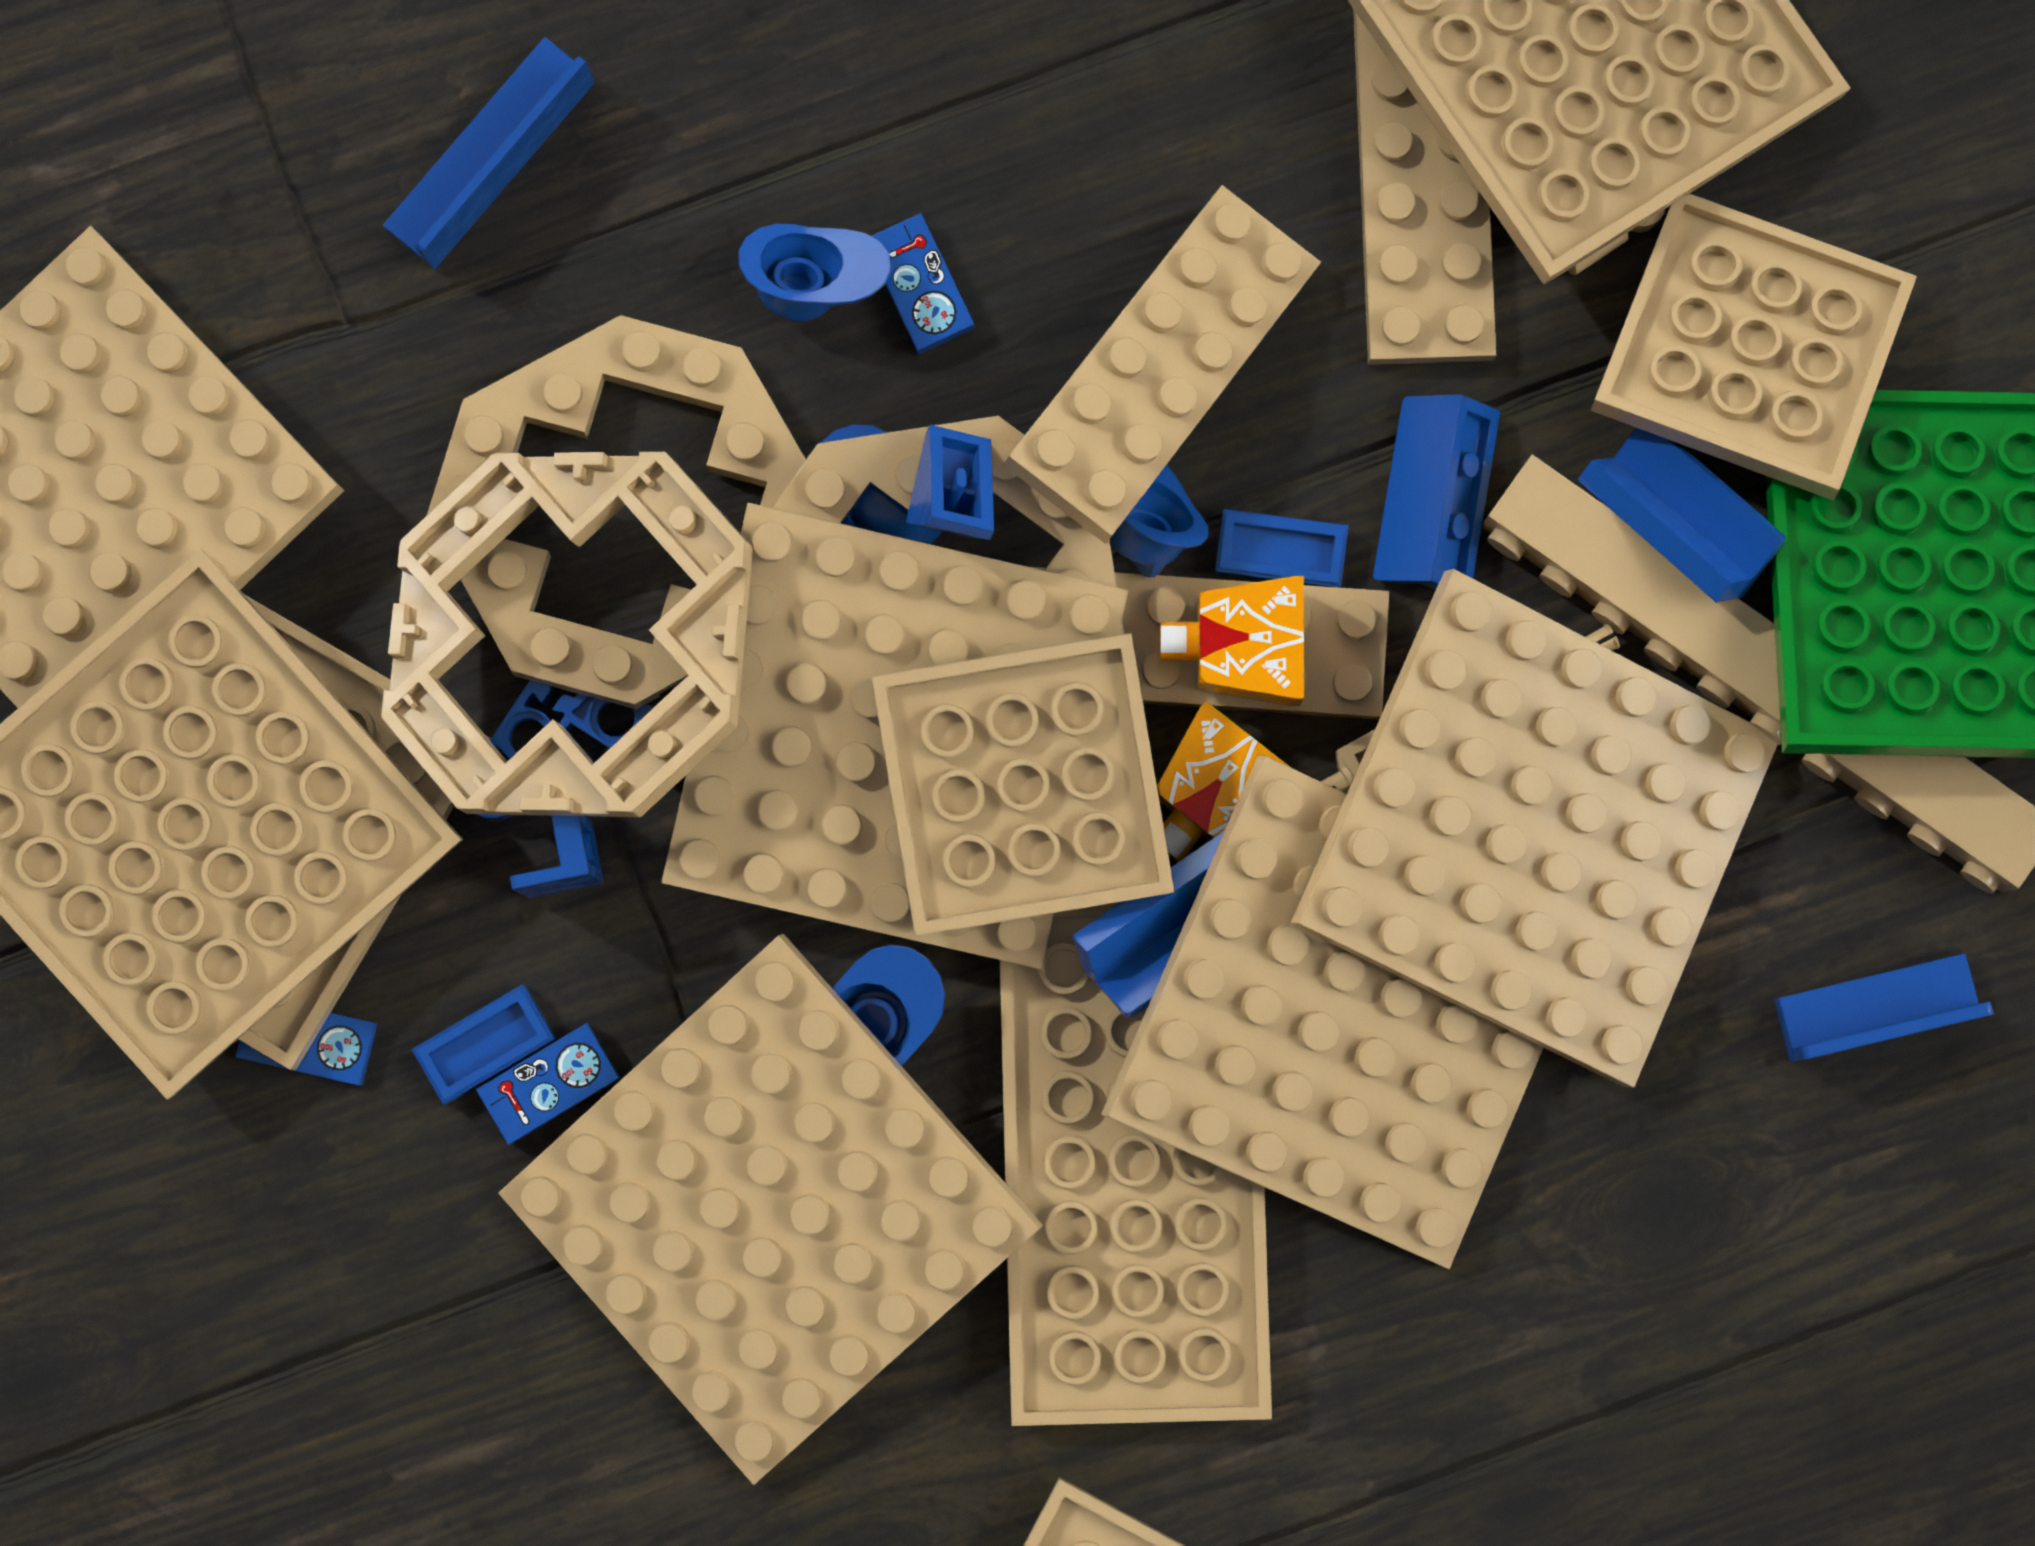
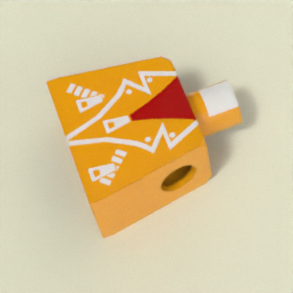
(1245, 641)
(1206, 779)

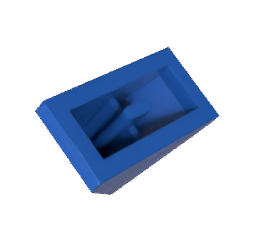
(954, 485)

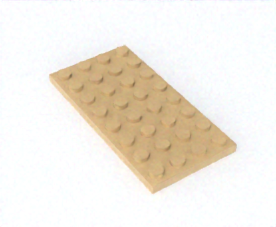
(1148, 1260)

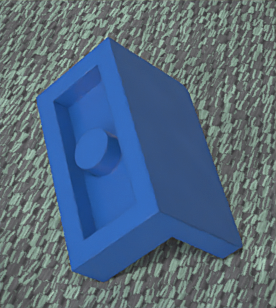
(577, 856)

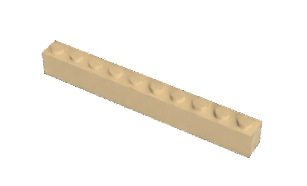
(1733, 654)

